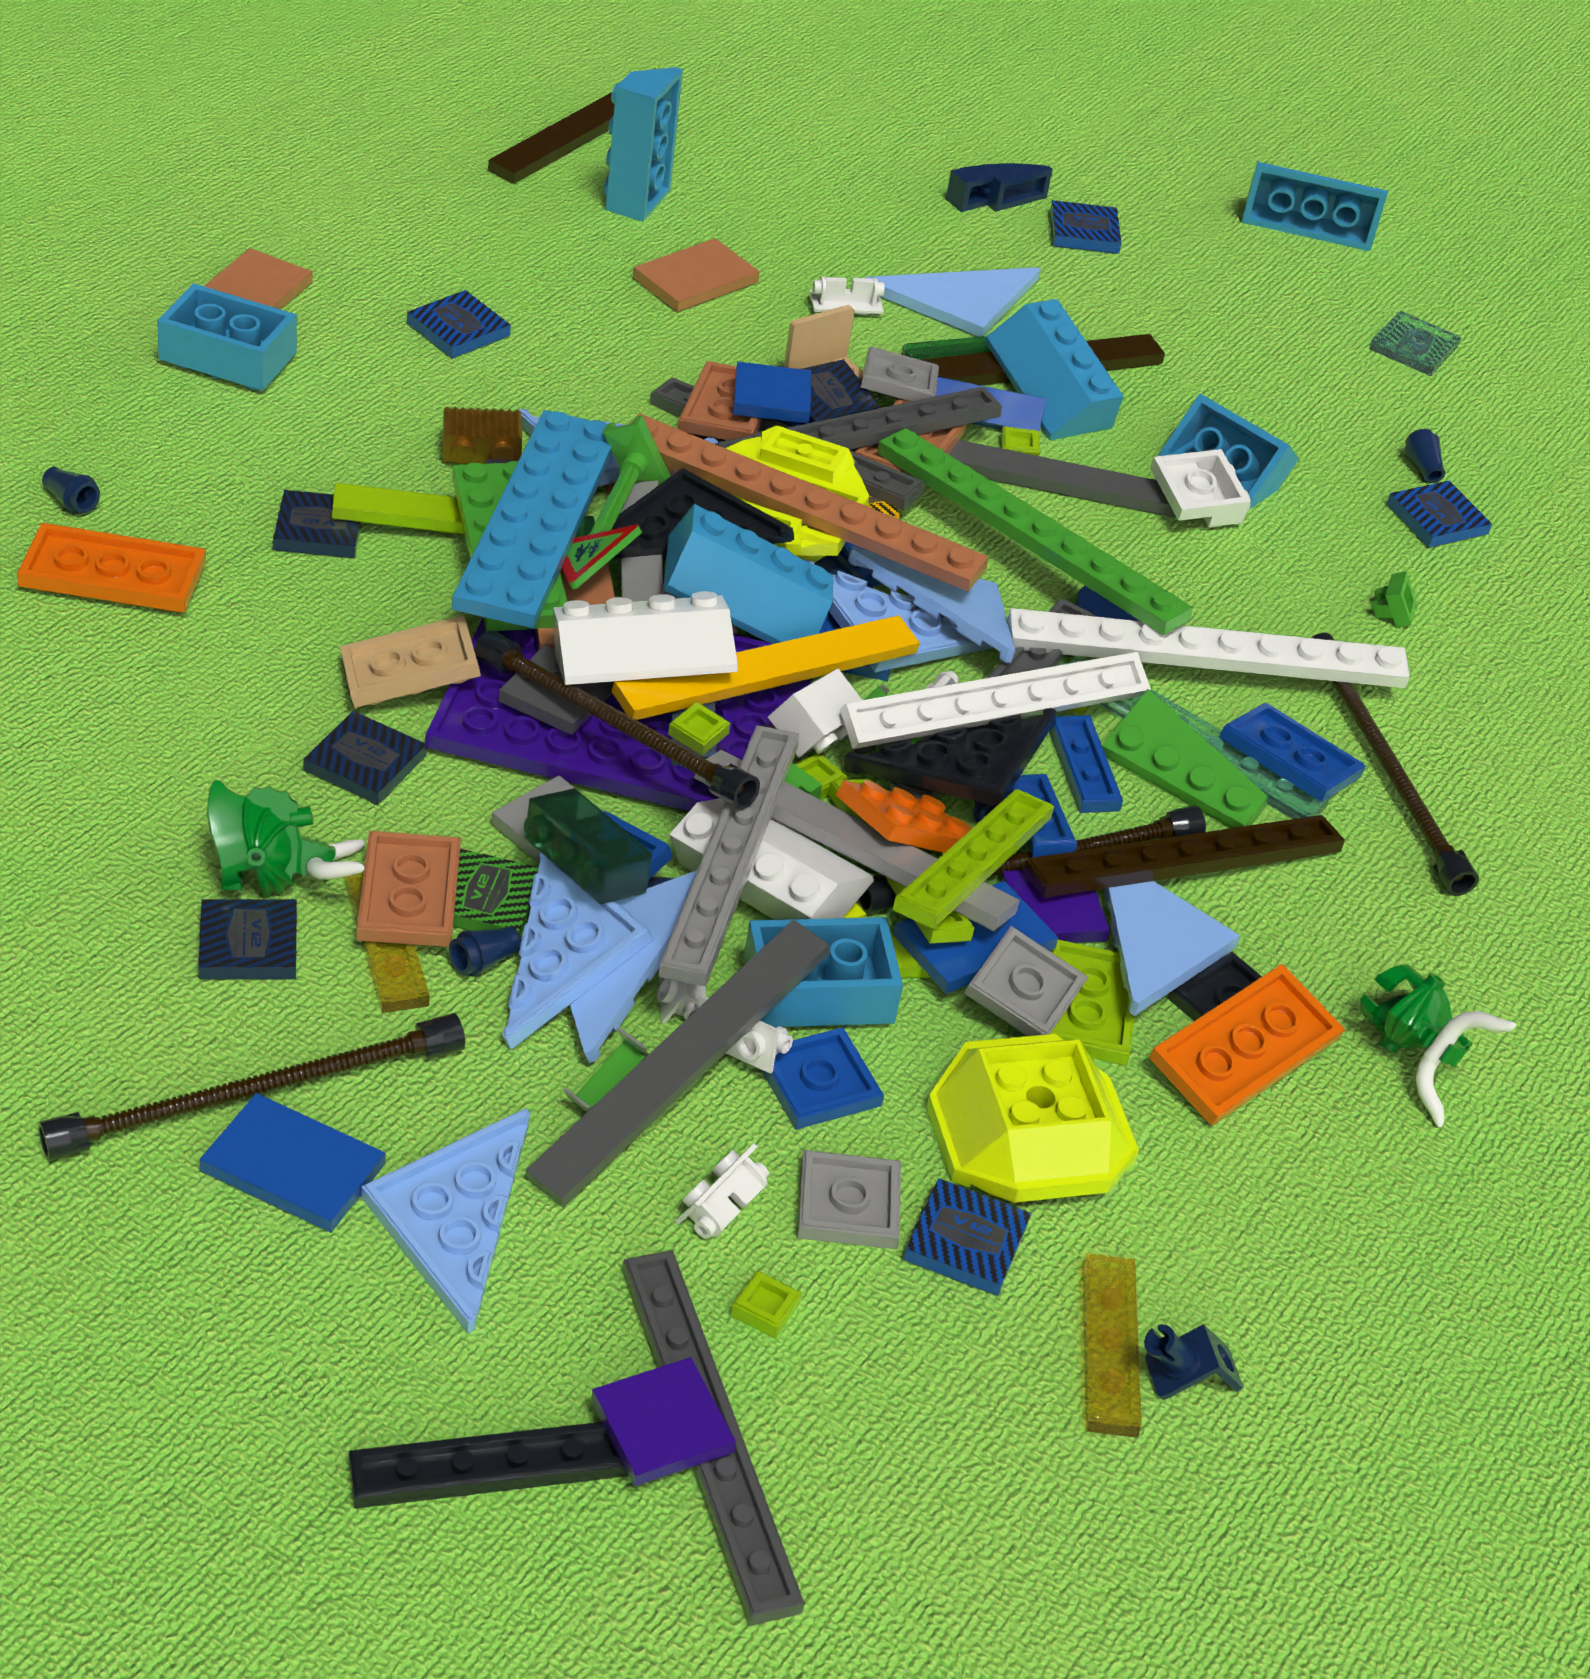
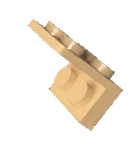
(821, 339)

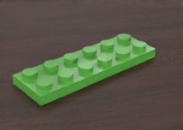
(477, 494)

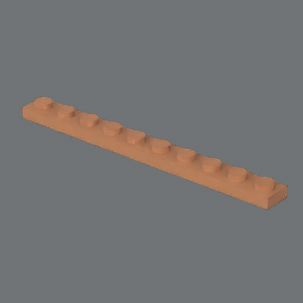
(819, 507)

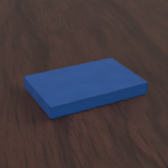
(1293, 751)
(957, 963)
(292, 1162)

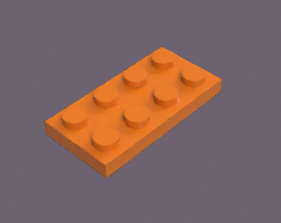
(112, 567)
(1246, 1044)

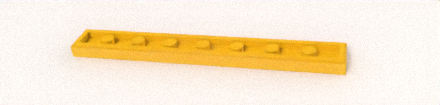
(771, 667)

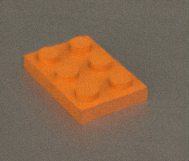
(902, 816)

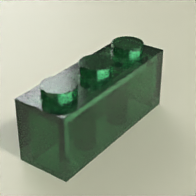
(587, 846)

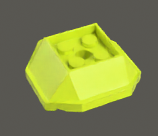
(814, 462)
(1030, 1120)

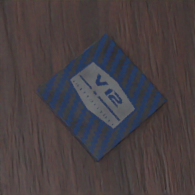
(837, 392)
(308, 526)
(365, 757)
(248, 939)

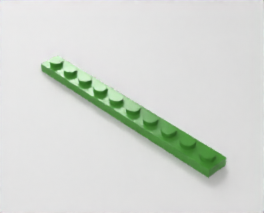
(1036, 531)

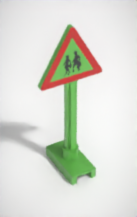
(638, 462)

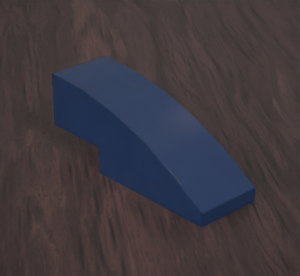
(997, 185)

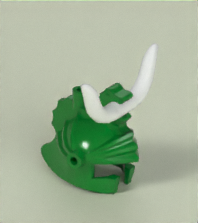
(266, 835)
(1426, 1021)

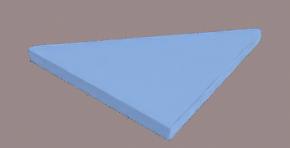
(961, 299)
(860, 604)
(975, 613)
(1161, 940)
(566, 949)
(611, 999)
(452, 1210)

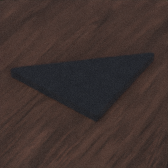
(671, 500)
(961, 763)

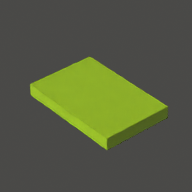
(1100, 1009)

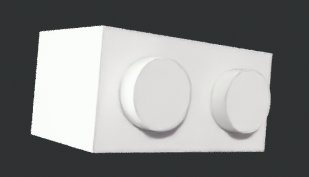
(816, 713)

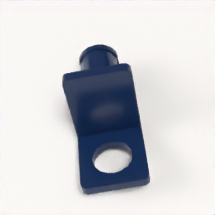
(1188, 1359)

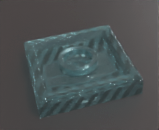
(1415, 343)

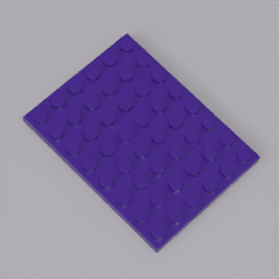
(596, 755)

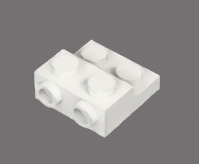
(1202, 487)

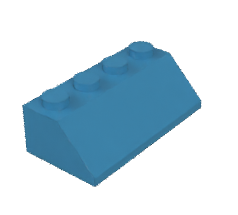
(642, 141)
(1314, 206)
(1053, 361)
(761, 583)

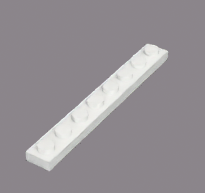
(993, 698)

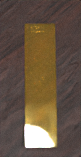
(392, 966)
(1111, 1346)

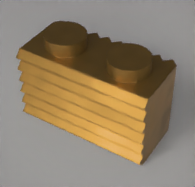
(481, 435)

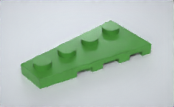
(1180, 761)

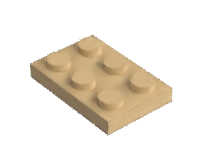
(409, 661)

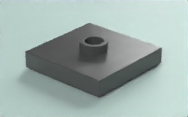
(544, 705)

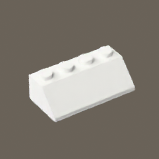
(644, 638)
(788, 874)

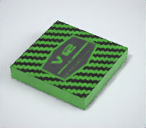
(492, 892)

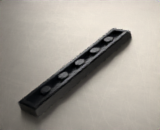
(482, 1464)

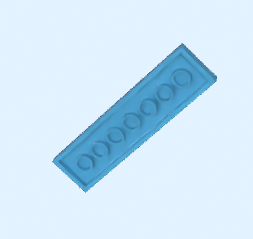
(535, 521)

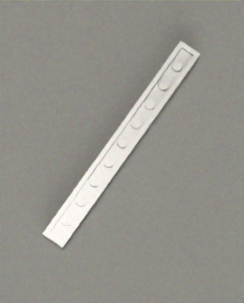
(1211, 648)

